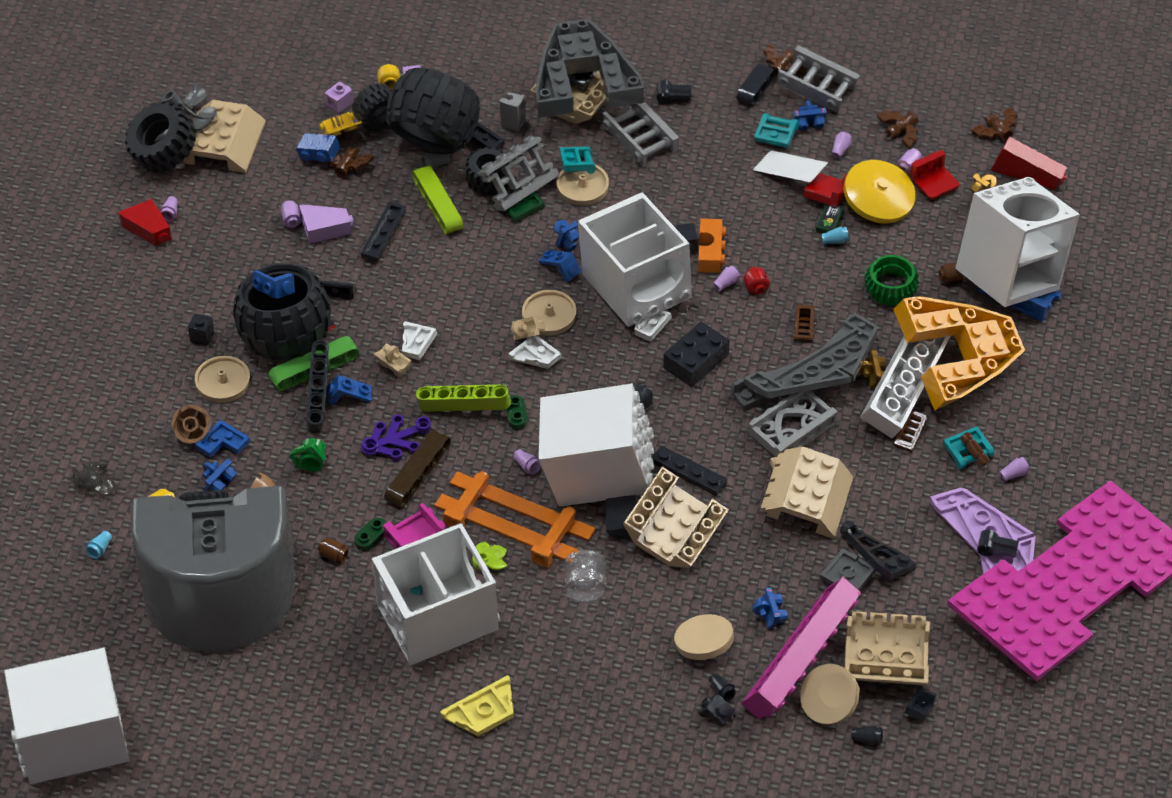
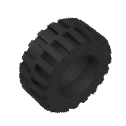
(173, 146)

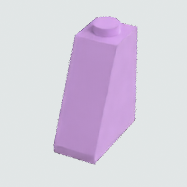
(325, 222)

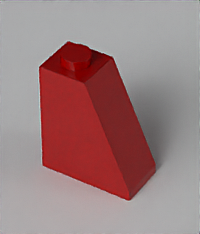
(146, 222)

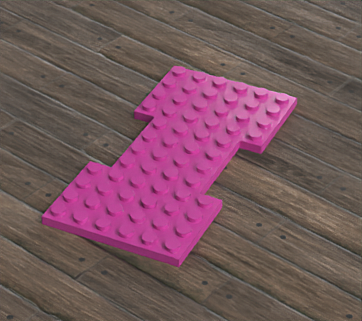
(1040, 609)

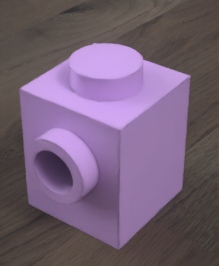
(339, 97)

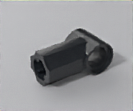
(667, 91)
(992, 544)

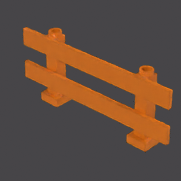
(542, 546)

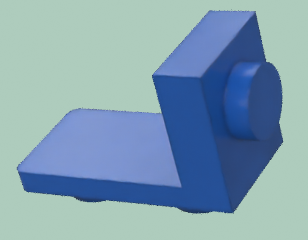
(564, 261)
(274, 287)
(343, 385)

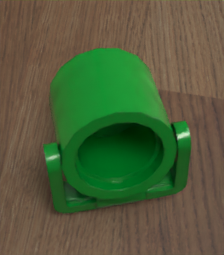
(311, 454)

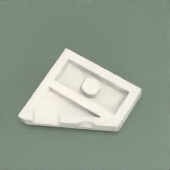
(652, 325)
(416, 339)
(536, 353)

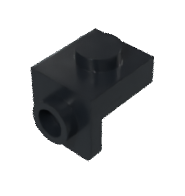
(921, 704)
(717, 709)

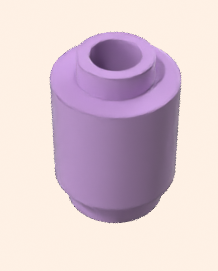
(907, 159)
(290, 214)

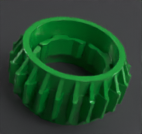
(891, 265)

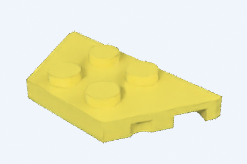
(483, 708)

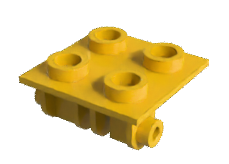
(346, 124)

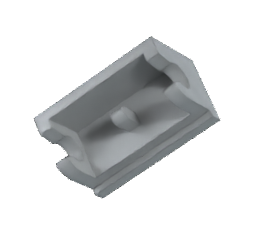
(513, 112)

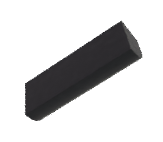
(617, 512)

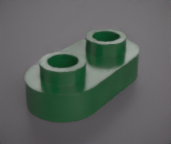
(516, 410)
(373, 533)

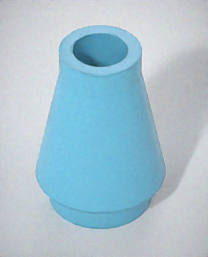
(836, 236)
(98, 545)

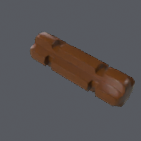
(975, 450)

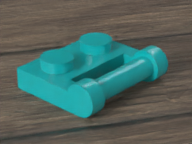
(774, 134)
(572, 162)
(957, 448)

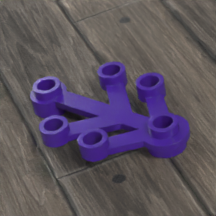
(422, 426)

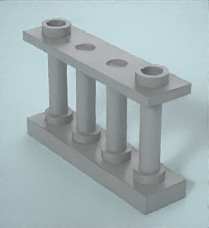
(824, 67)
(648, 118)

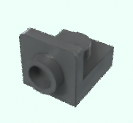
(744, 395)

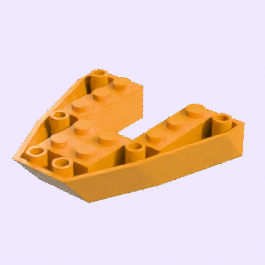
(984, 337)

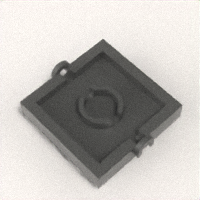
(848, 566)

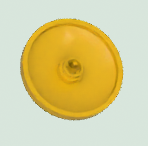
(879, 191)

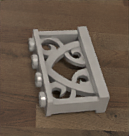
(790, 407)

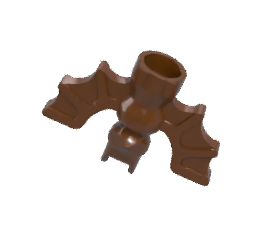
(780, 62)
(903, 124)
(999, 127)
(348, 162)

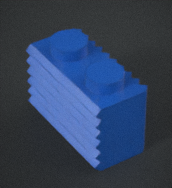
(318, 147)

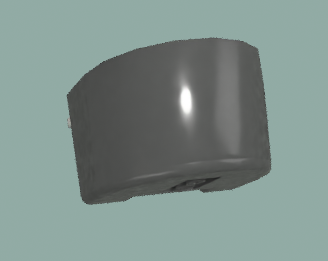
(215, 567)

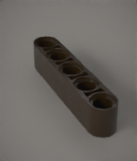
(417, 468)

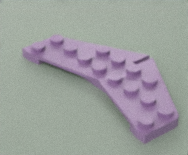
(971, 515)

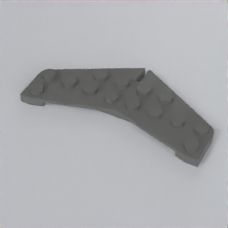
(827, 367)

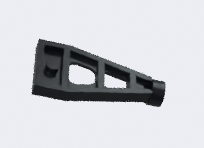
(890, 568)

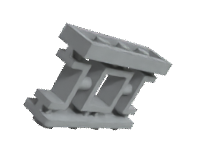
(525, 185)

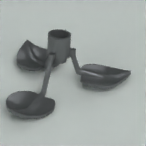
(193, 99)

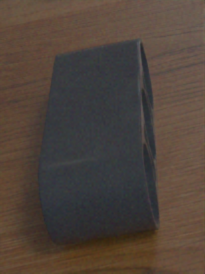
(755, 84)

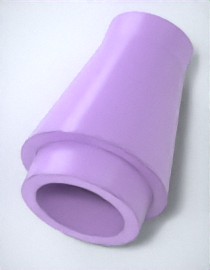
(841, 144)
(169, 209)
(726, 278)
(528, 462)
(1016, 468)

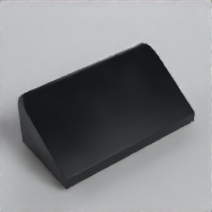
(339, 289)

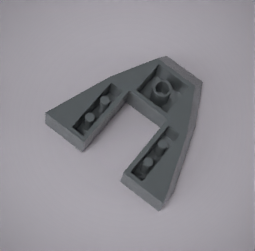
(583, 48)

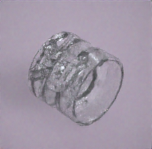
(585, 576)

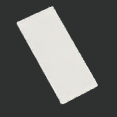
(790, 166)

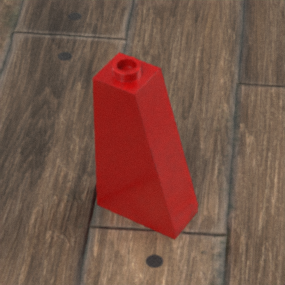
(1022, 162)

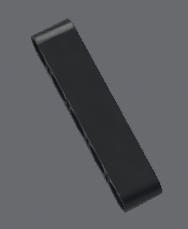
(317, 394)

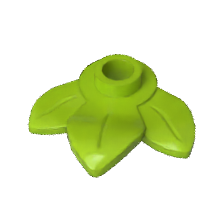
(491, 556)

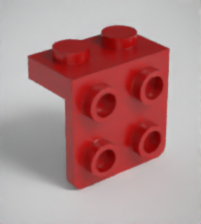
(932, 176)

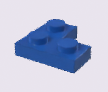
(222, 435)

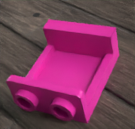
(413, 528)

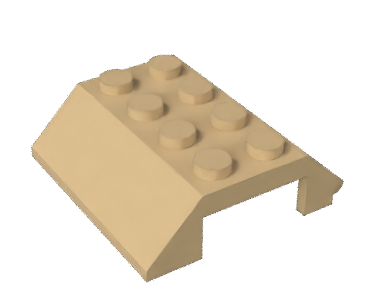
(229, 136)
(809, 488)
(887, 649)

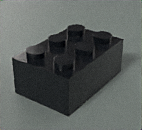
(696, 354)

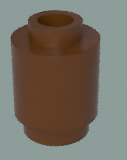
(949, 273)
(333, 550)

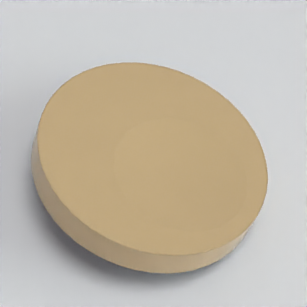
(583, 188)
(553, 308)
(222, 379)
(704, 637)
(829, 694)

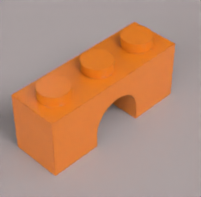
(710, 256)

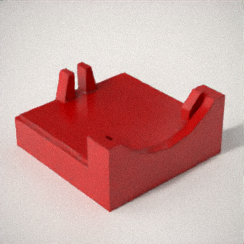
(825, 189)

